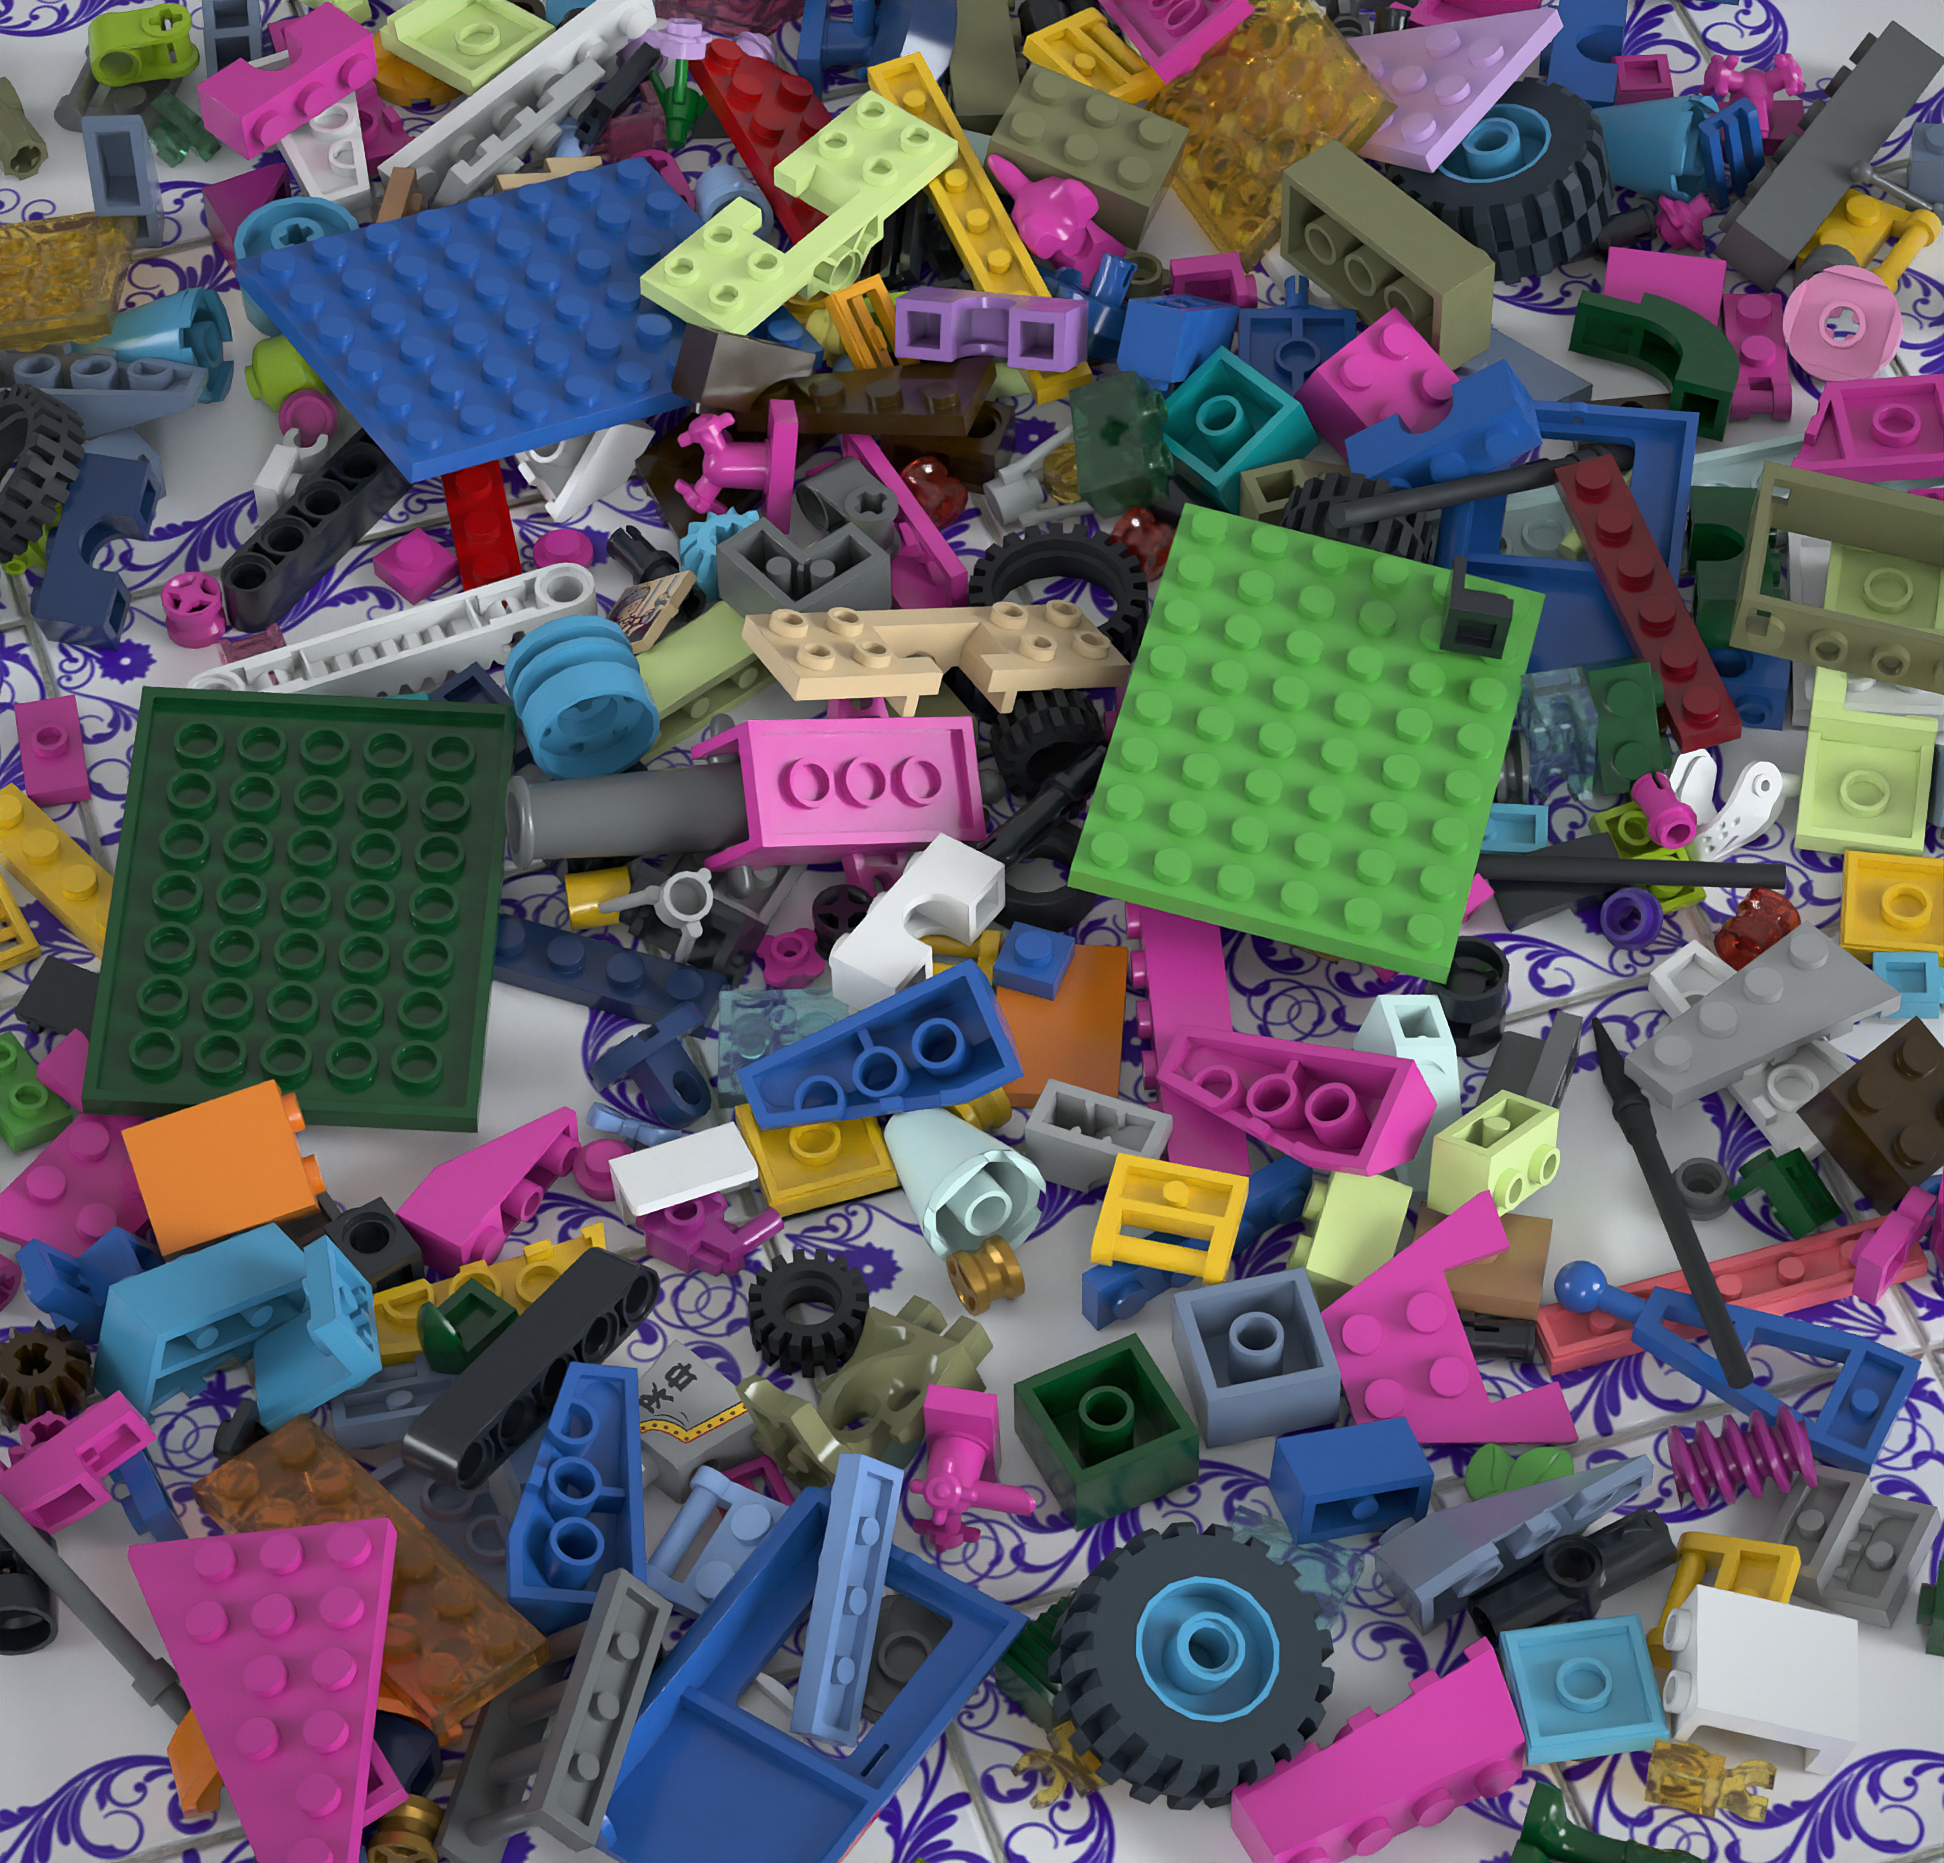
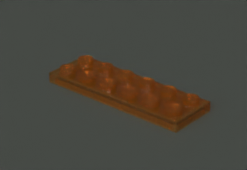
(446, 1629)

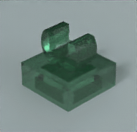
(179, 132)

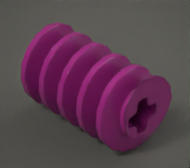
(1741, 1457)

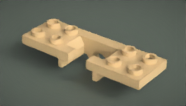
(996, 647)

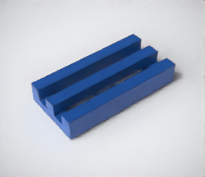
(1741, 146)

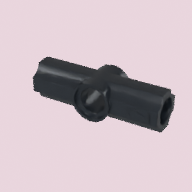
(1602, 1561)

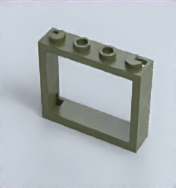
(1856, 517)

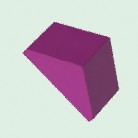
(234, 199)

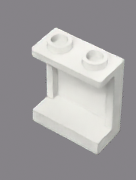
(1764, 1673)

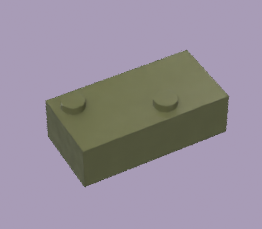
(1385, 251)

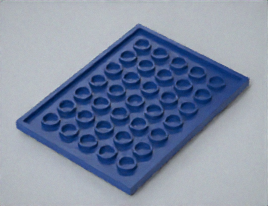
(495, 317)

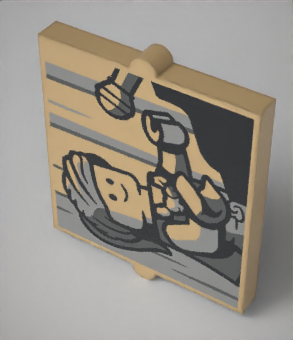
(649, 606)

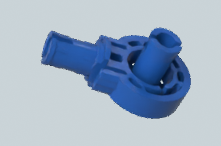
(1105, 300)

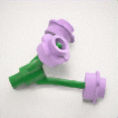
(686, 42)

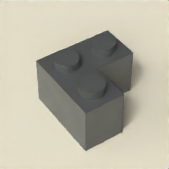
(769, 572)

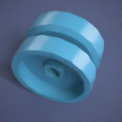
(284, 225)

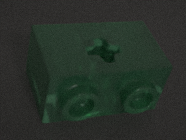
(1120, 444)

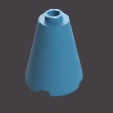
(1657, 145)
(179, 329)

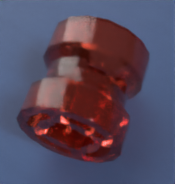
(1760, 921)

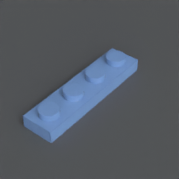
(847, 1600)

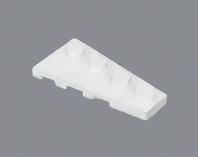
(327, 150)
(1767, 1091)

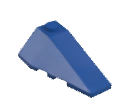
(904, 1054)
(580, 1500)

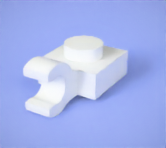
(286, 471)

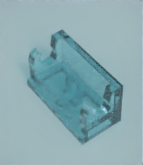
(1559, 730)

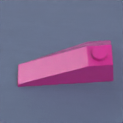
(1305, 1098)

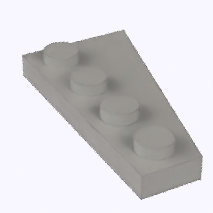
(524, 133)
(1761, 1015)

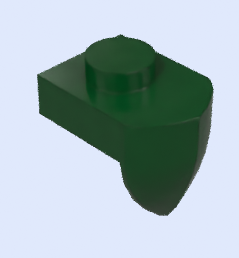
(462, 1327)

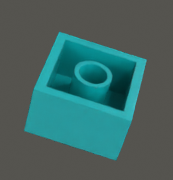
(1232, 422)

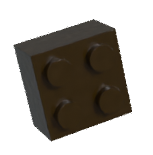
(1886, 1116)

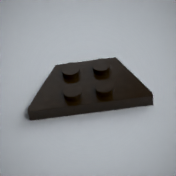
(668, 461)

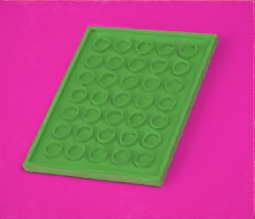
(1305, 747)

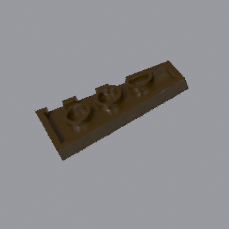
(890, 400)

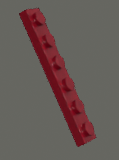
(1647, 602)

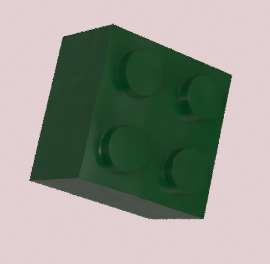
(1106, 1432)

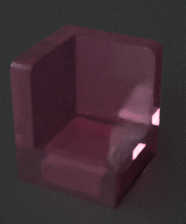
(636, 131)

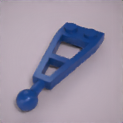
(1858, 1409)

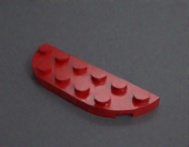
(765, 118)

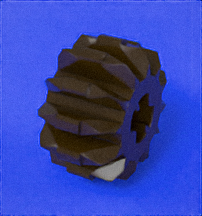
(43, 1375)

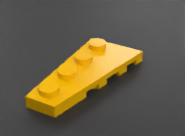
(513, 1280)

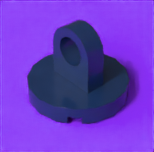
(659, 1067)

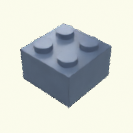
(1256, 1357)

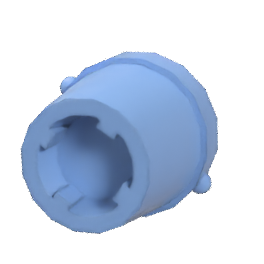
(722, 186)

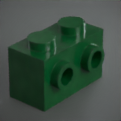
(1627, 728)

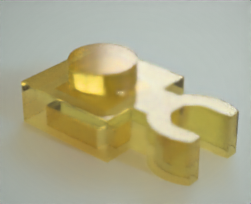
(1060, 1768)

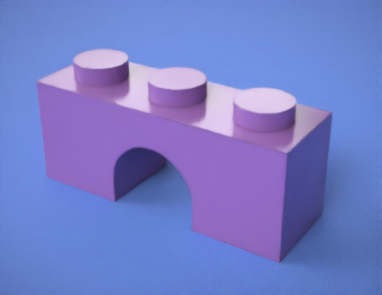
(964, 323)

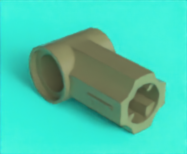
(20, 144)

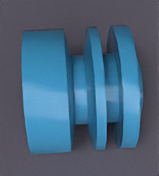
(581, 698)

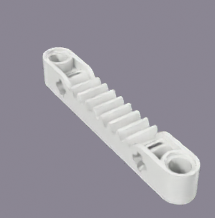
(415, 641)

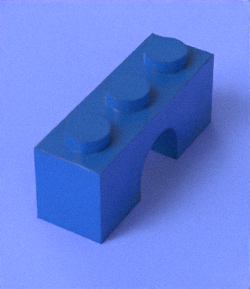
(1584, 49)
(1486, 427)

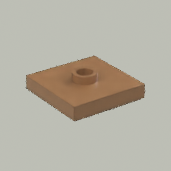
(1505, 1282)

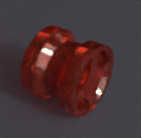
(939, 495)
(1145, 539)

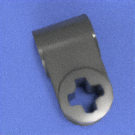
(851, 494)

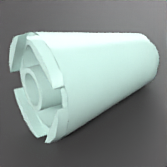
(962, 1181)

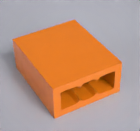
(224, 1168)

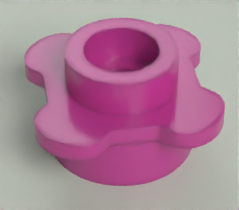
(791, 959)

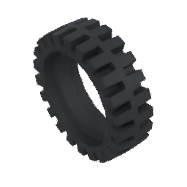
(50, 447)
(1071, 557)

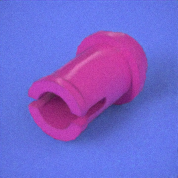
(1670, 821)

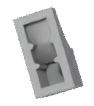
(1079, 1132)

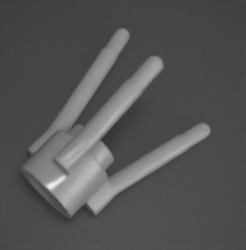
(1018, 490)
(677, 902)

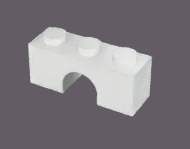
(940, 893)

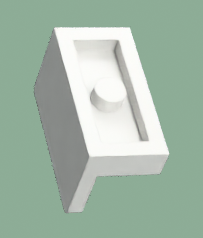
(681, 1171)

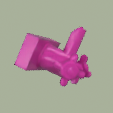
(1775, 117)
(745, 465)
(963, 1466)

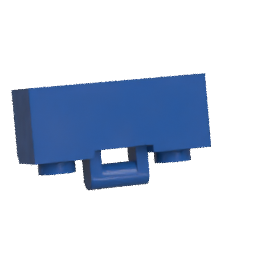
(1173, 337)

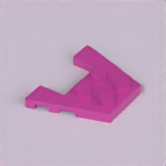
(82, 1178)
(1409, 1353)

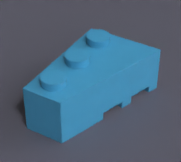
(195, 1315)

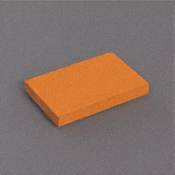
(1077, 1033)

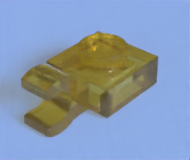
(1698, 1783)

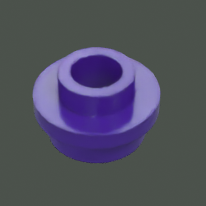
(1616, 912)

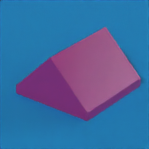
(1679, 278)

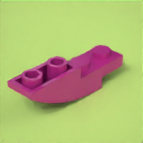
(62, 1476)

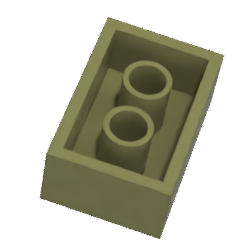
(1092, 138)

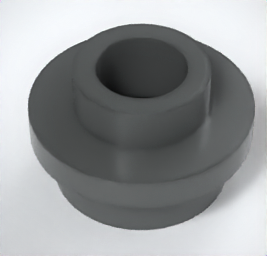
(1705, 1177)

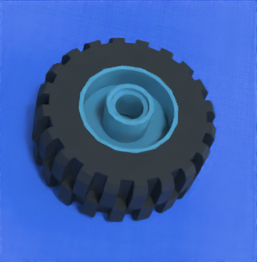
(1523, 181)
(1190, 1665)

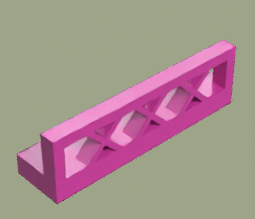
(926, 568)

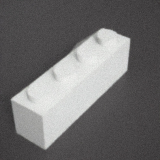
(584, 467)

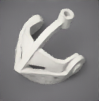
(1747, 814)

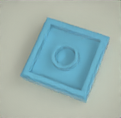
(1583, 1689)

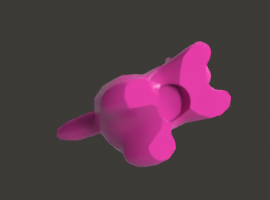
(1056, 219)

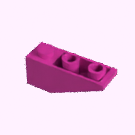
(483, 1195)

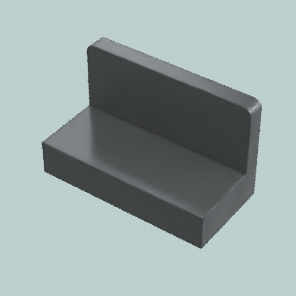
(1536, 1066)

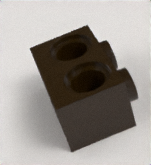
(968, 458)

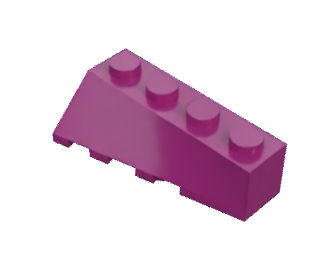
(1388, 1770)

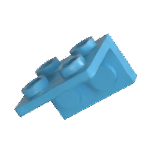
(322, 1348)

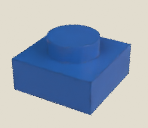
(1033, 960)

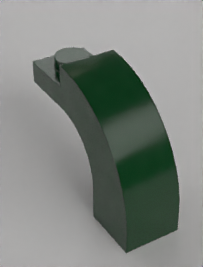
(1667, 343)

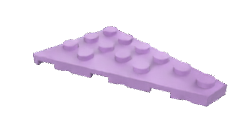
(1447, 79)

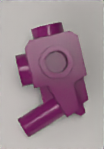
(699, 1237)

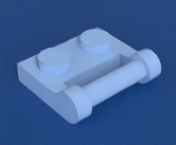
(739, 1533)

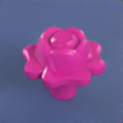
(1682, 223)

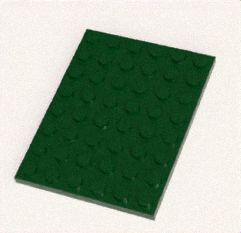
(305, 907)

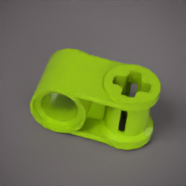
(137, 46)

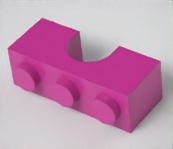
(260, 107)

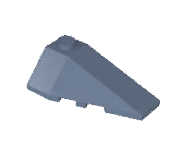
(101, 388)
(1479, 1543)

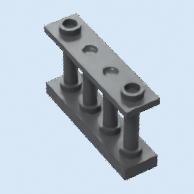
(587, 1739)

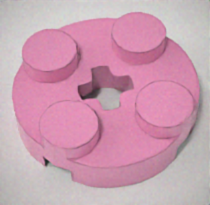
(1827, 296)

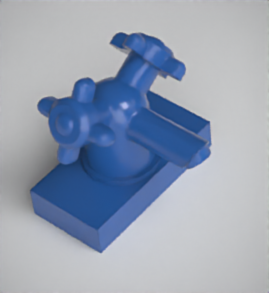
(835, 42)

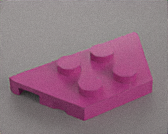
(1877, 430)

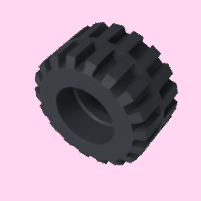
(1399, 536)

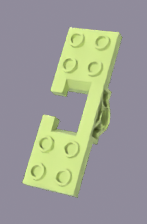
(455, 39)
(849, 170)
(1868, 770)

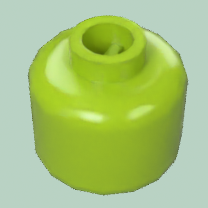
(279, 372)

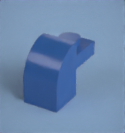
(77, 1288)

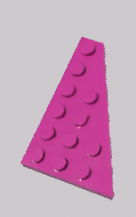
(282, 1670)

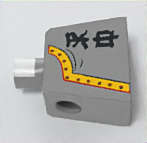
(689, 1421)

